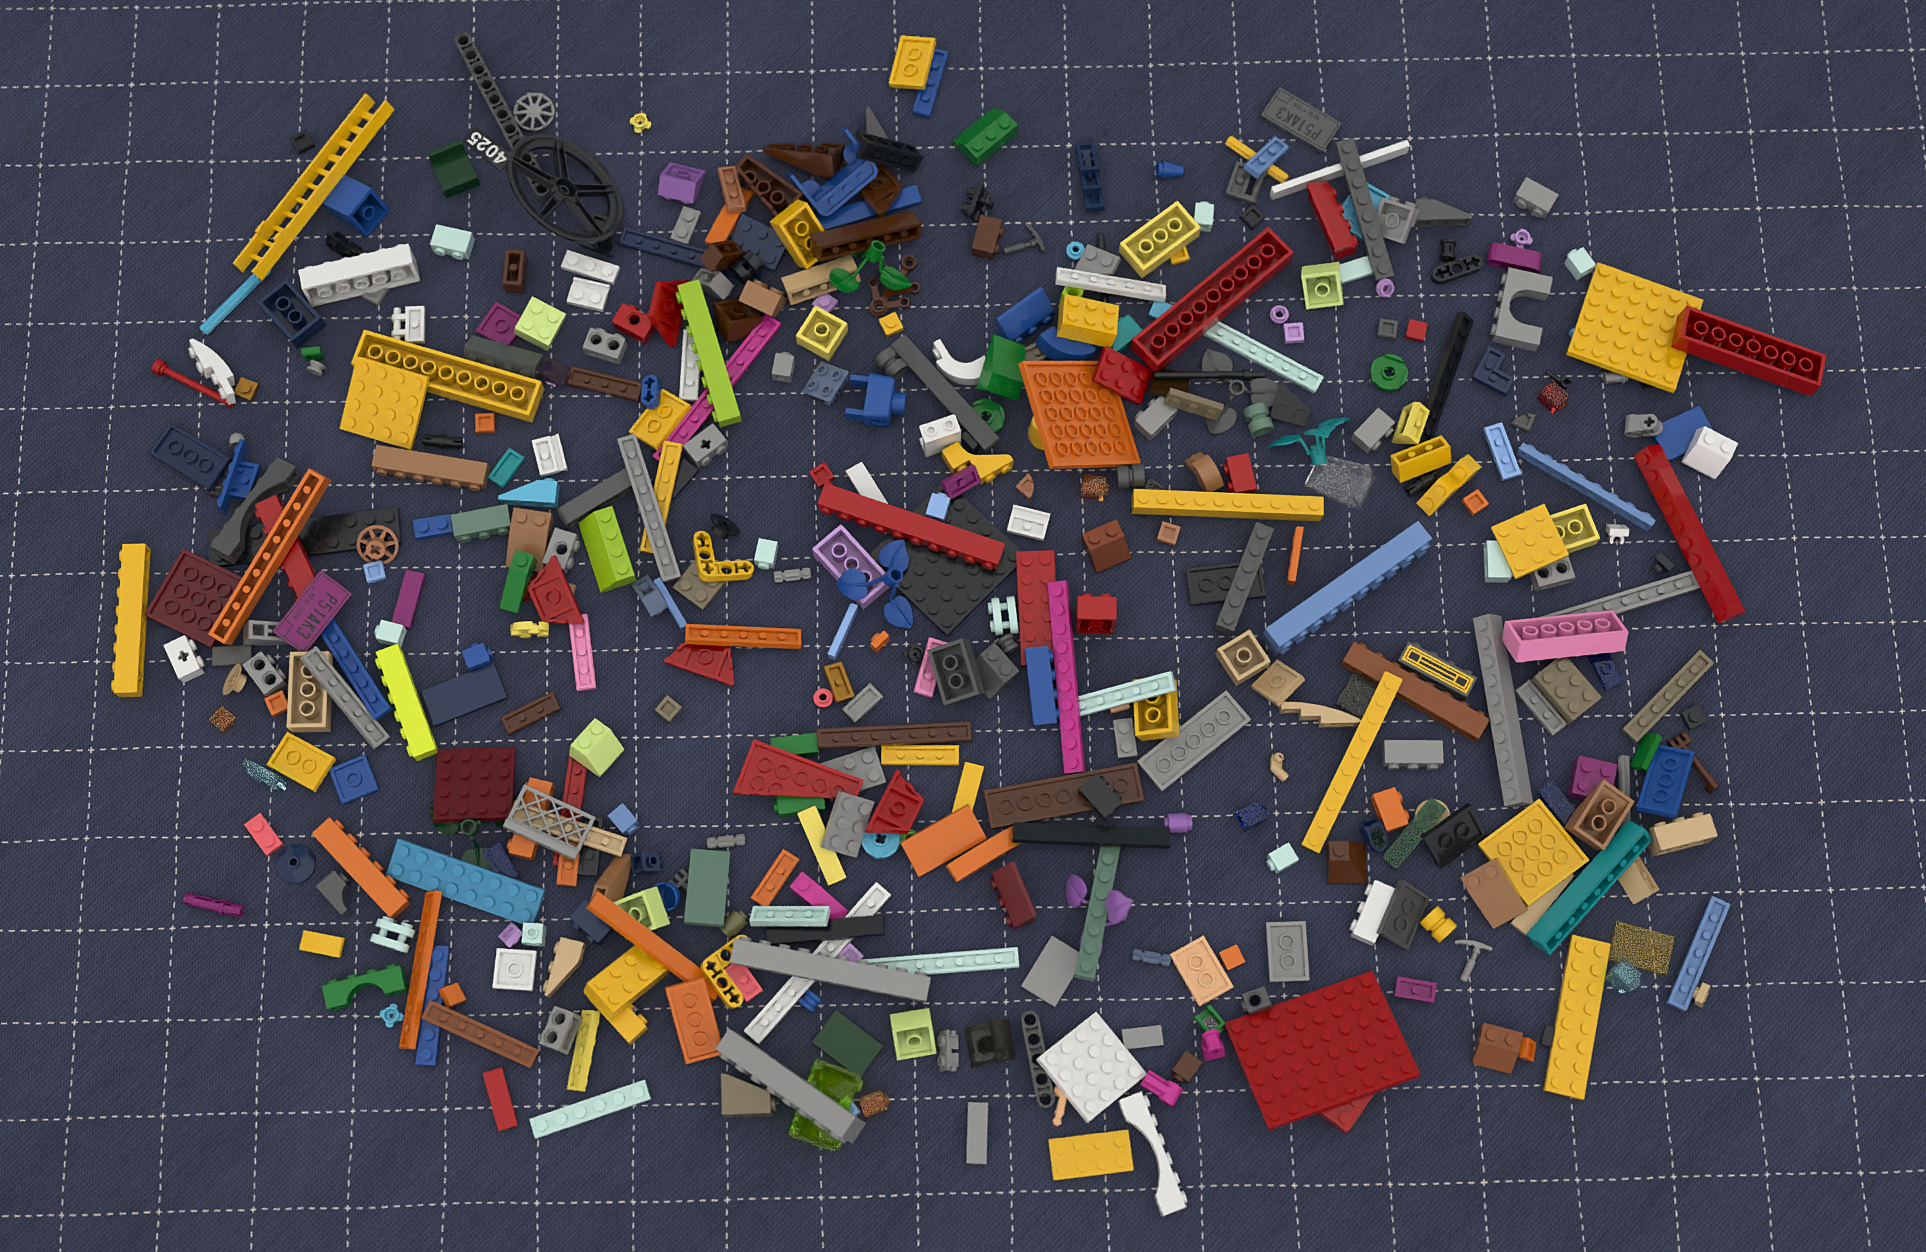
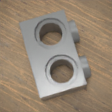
(603, 350)
(1553, 577)
(262, 676)
(563, 1031)

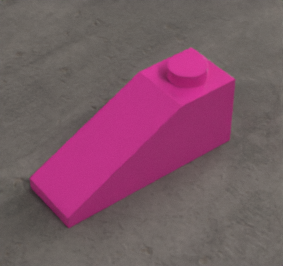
(816, 896)

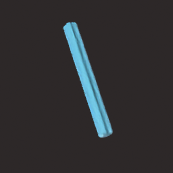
(230, 304)

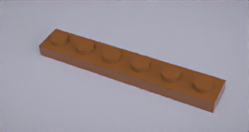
(480, 1034)

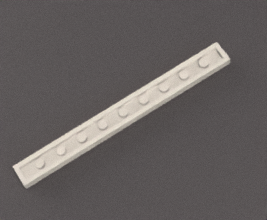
(796, 986)

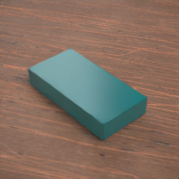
(506, 468)

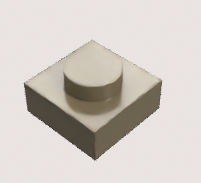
(668, 709)

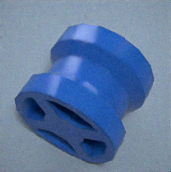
(810, 1001)

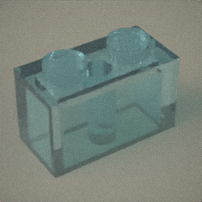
(1623, 976)

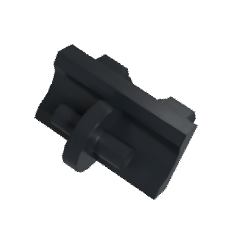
(979, 202)

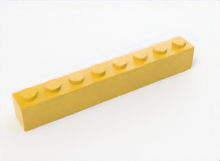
(131, 620)

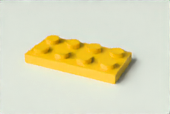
(1090, 1155)

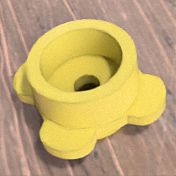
(640, 118)

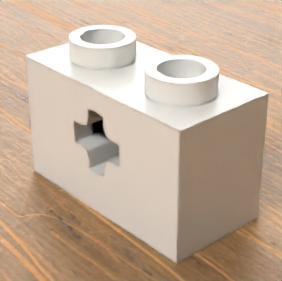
(177, 651)

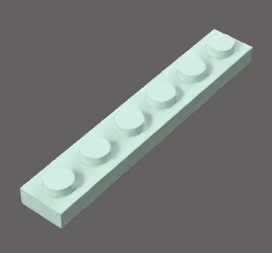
(1127, 693)
(590, 1109)

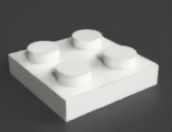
(514, 969)

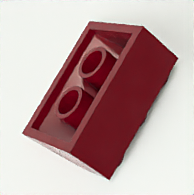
(1013, 896)

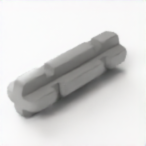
(792, 575)
(726, 841)

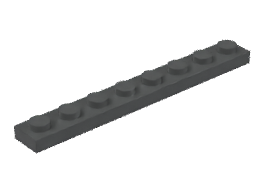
(1364, 209)

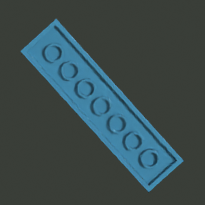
(465, 882)

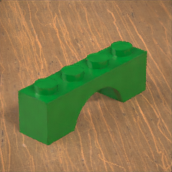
(340, 993)

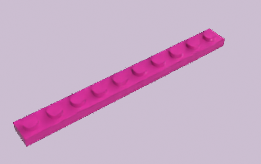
(735, 368)
(1066, 677)

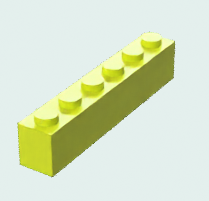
(407, 702)

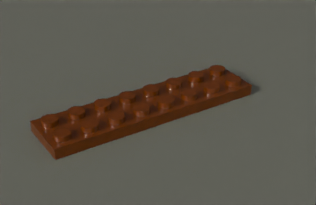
(1057, 796)

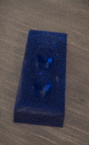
(1557, 803)

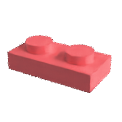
(263, 834)
(744, 981)

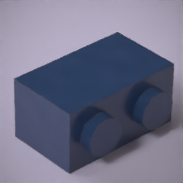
(595, 928)

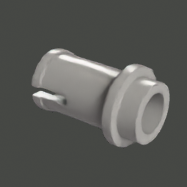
(1612, 377)

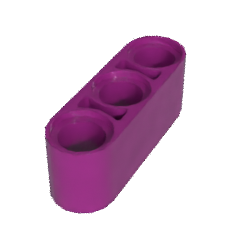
(1508, 256)

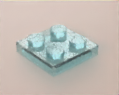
(259, 773)

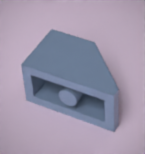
(649, 595)

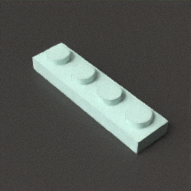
(789, 916)

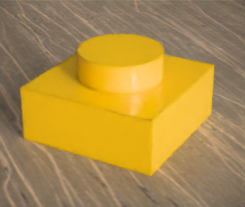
(891, 324)

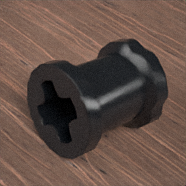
(1447, 250)

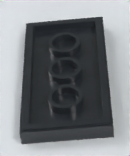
(1212, 583)

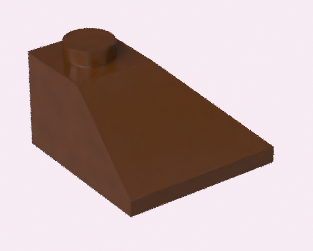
(735, 318)
(1346, 862)

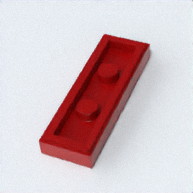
(500, 1099)

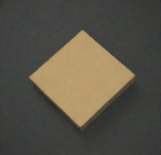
(1278, 683)

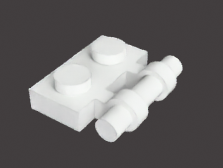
(414, 324)

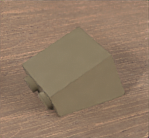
(744, 1099)

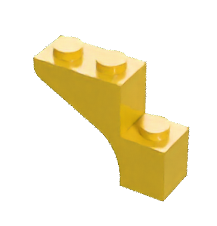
(987, 465)
(1448, 484)

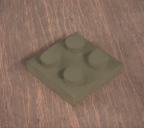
(695, 589)

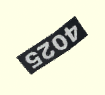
(487, 148)

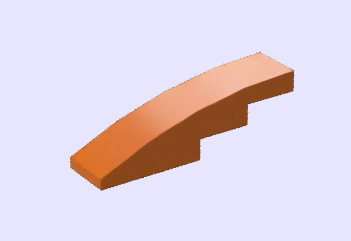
(726, 222)
(982, 855)

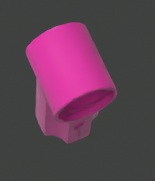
(1165, 1090)

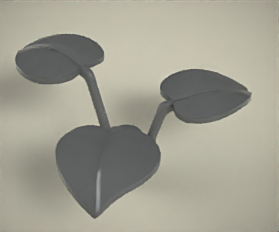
(1262, 390)

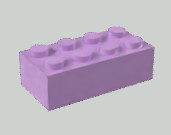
(842, 552)

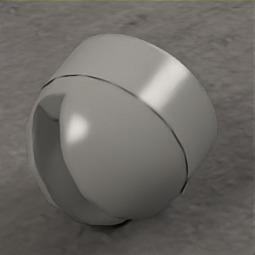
(234, 439)

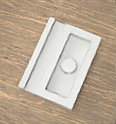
(588, 294)
(549, 455)
(1028, 522)

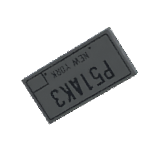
(1301, 120)

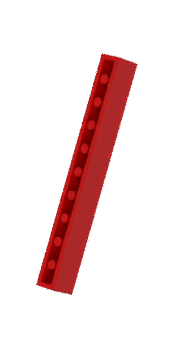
(911, 526)
(1689, 533)

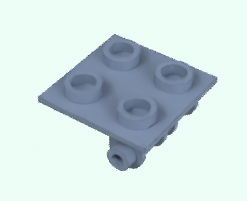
(826, 382)

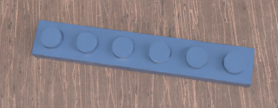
(1698, 953)

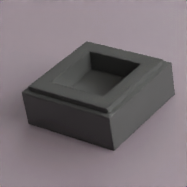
(1387, 329)

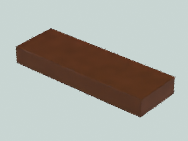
(530, 713)

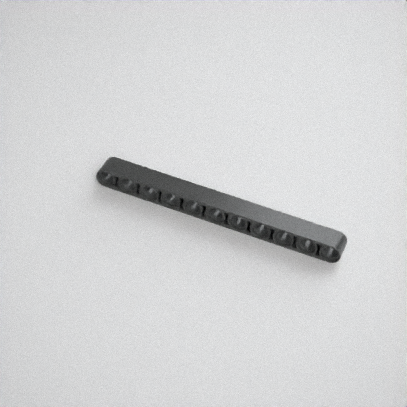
(499, 109)

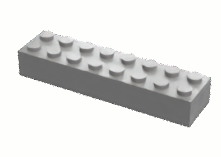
(790, 1086)

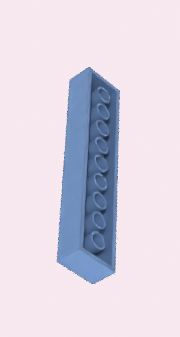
(1346, 588)

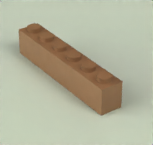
(430, 467)

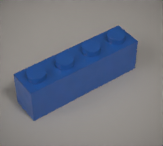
(1040, 685)

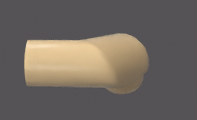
(1276, 766)

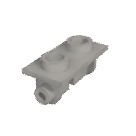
(947, 1060)

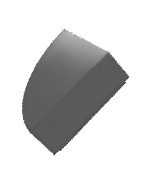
(1523, 422)

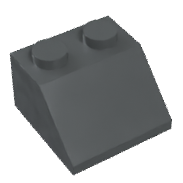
(995, 670)

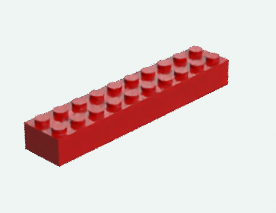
(1211, 300)

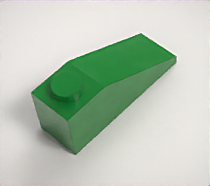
(517, 581)

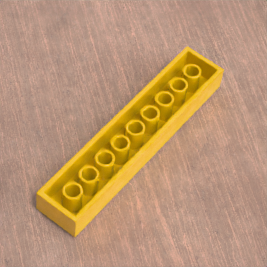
(457, 377)

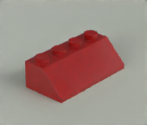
(1331, 219)

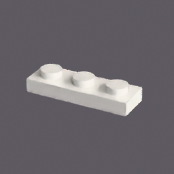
(590, 267)

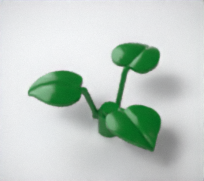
(889, 276)

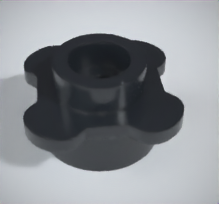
(915, 648)

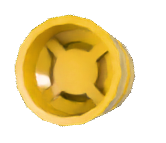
(1438, 924)

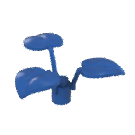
(895, 558)

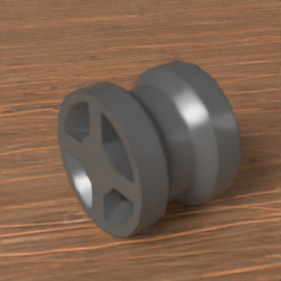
(1008, 644)

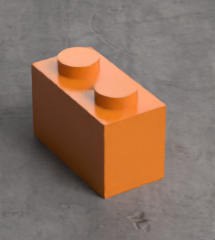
(1390, 810)

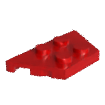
(666, 311)
(553, 595)
(704, 660)
(896, 808)

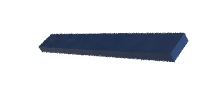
(669, 249)

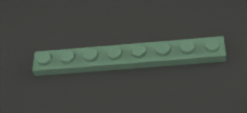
(1097, 913)

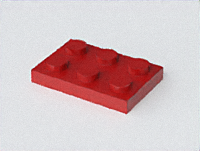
(1122, 375)

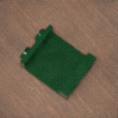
(453, 169)

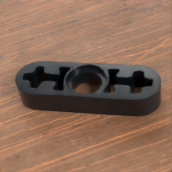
(1450, 276)

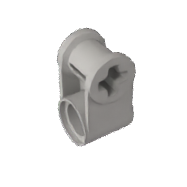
(1642, 425)

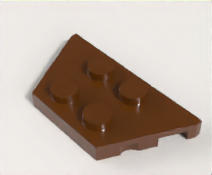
(881, 191)

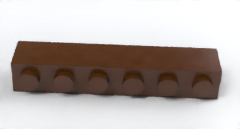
(859, 236)

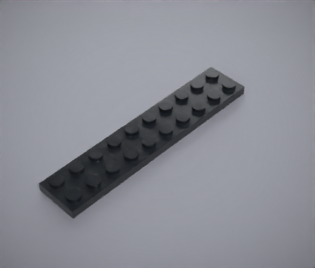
(321, 534)

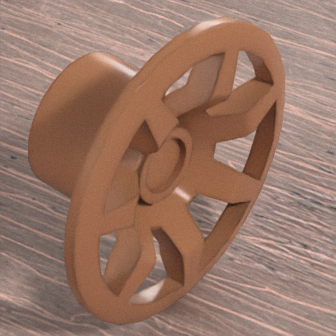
(376, 546)

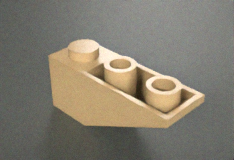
(567, 960)

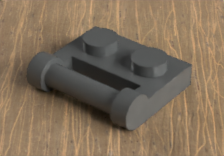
(1239, 183)

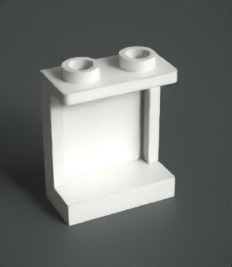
(939, 435)

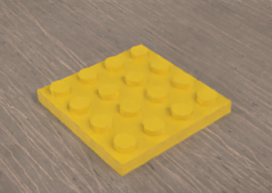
(384, 402)
(1534, 851)

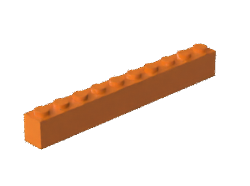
(269, 557)

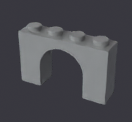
(1507, 329)

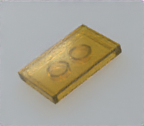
(1641, 947)

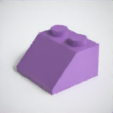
(680, 183)

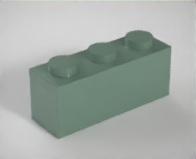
(481, 523)

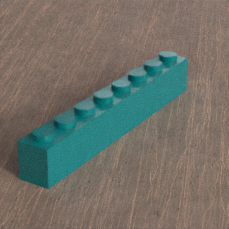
(1589, 887)

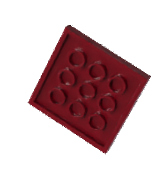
(193, 597)
(474, 784)

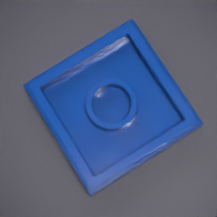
(354, 779)

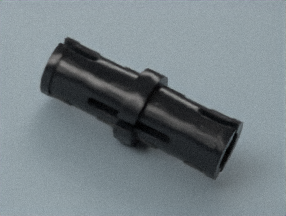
(443, 441)
(1422, 483)

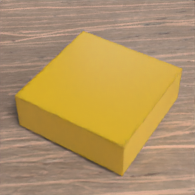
(1179, 257)

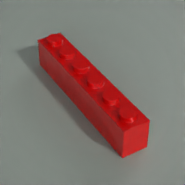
(296, 562)

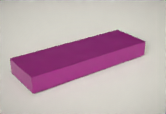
(408, 598)

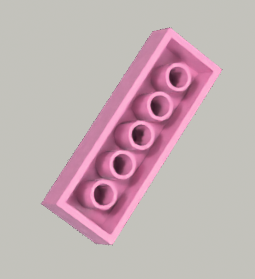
(1564, 636)

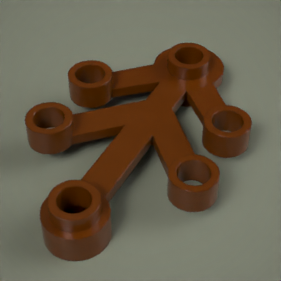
(883, 301)

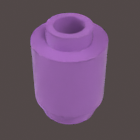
(1178, 822)

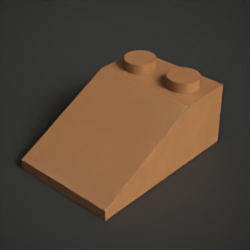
(530, 533)
(1599, 815)
(1494, 893)

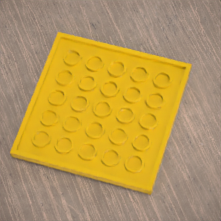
(1631, 327)

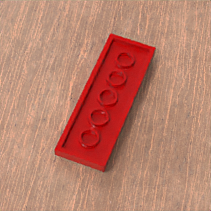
(1033, 574)

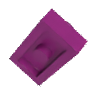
(961, 481)
(1415, 989)

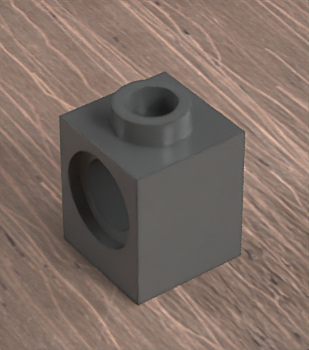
(1261, 993)

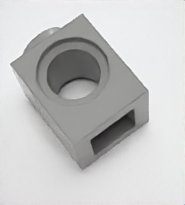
(783, 367)

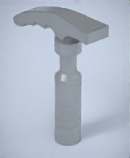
(1471, 962)

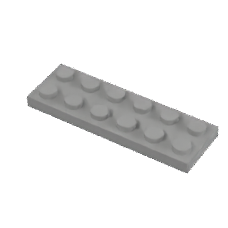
(1196, 741)

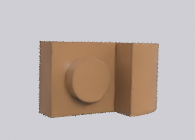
(1205, 471)

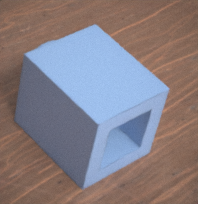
(938, 507)

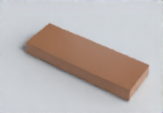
(731, 189)

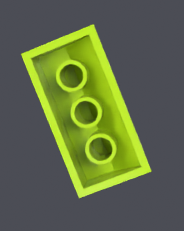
(607, 550)

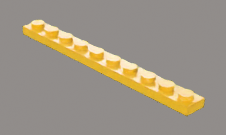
(1351, 762)

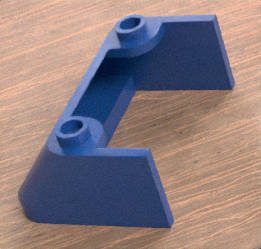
(843, 184)

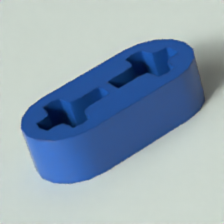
(647, 392)

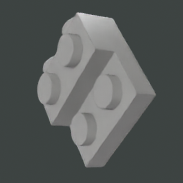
(1396, 218)

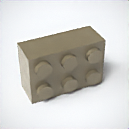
(1566, 689)

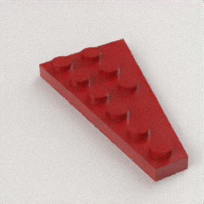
(784, 774)

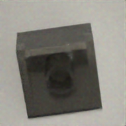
(990, 1043)

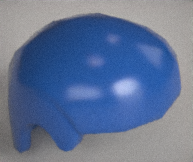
(669, 894)

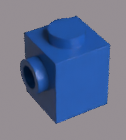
(477, 656)

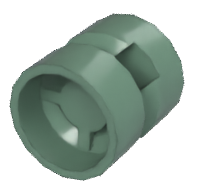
(1258, 419)

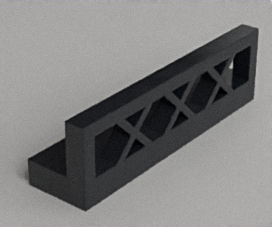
(888, 152)

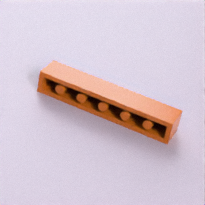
(361, 868)

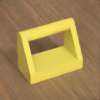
(1414, 426)

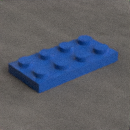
(1666, 781)

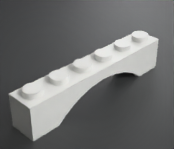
(1137, 1114)

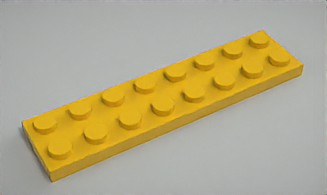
(1577, 1017)

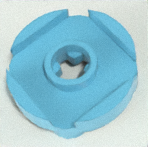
(879, 850)

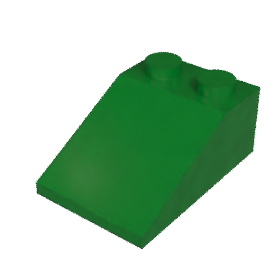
(1001, 369)

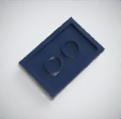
(760, 240)

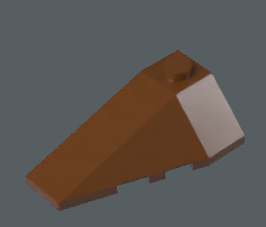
(818, 160)

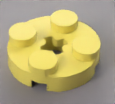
(526, 628)

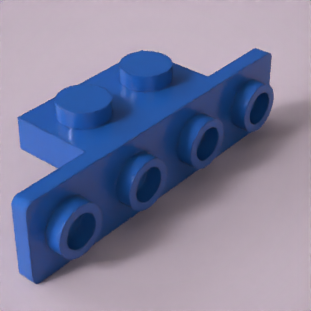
(240, 479)

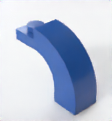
(1063, 349)

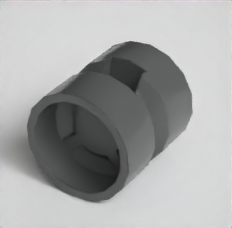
(891, 363)
(1130, 476)

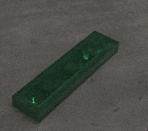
(1412, 833)

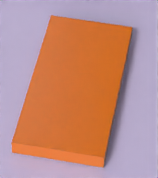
(943, 840)
(694, 1019)

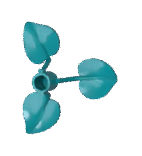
(1317, 450)

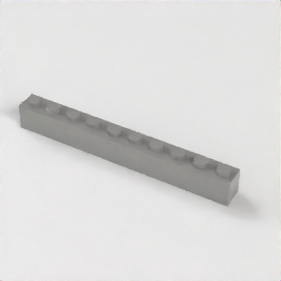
(1502, 711)
(830, 970)

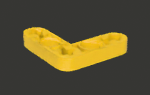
(714, 568)
(719, 965)

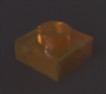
(222, 719)

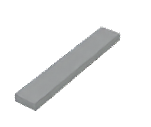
(344, 697)

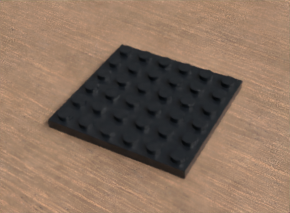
(947, 586)

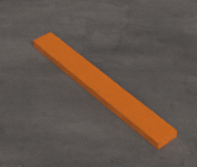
(647, 940)
(420, 970)

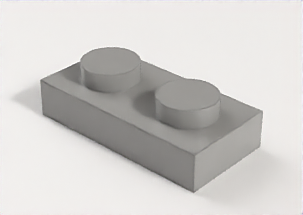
(686, 225)
(1124, 738)

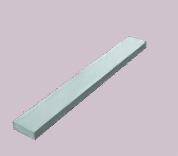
(1265, 357)
(954, 961)

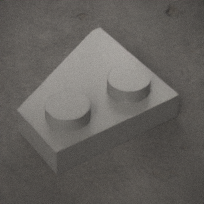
(1098, 261)

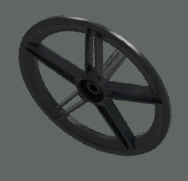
(564, 189)

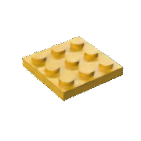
(1529, 541)

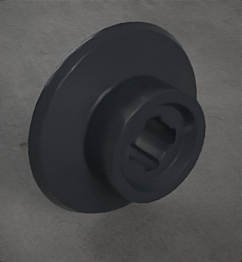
(723, 526)

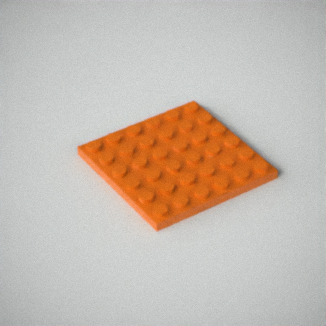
(1076, 417)

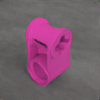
(1212, 1045)

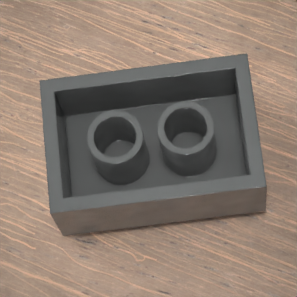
(956, 671)

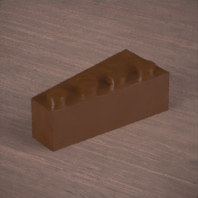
(767, 186)

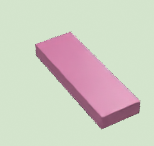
(926, 679)

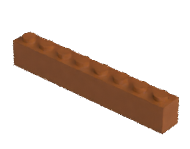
(1418, 693)

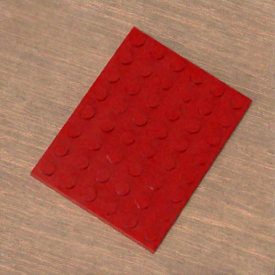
(1321, 1050)

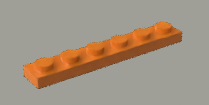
(743, 636)

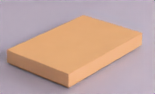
(1201, 971)

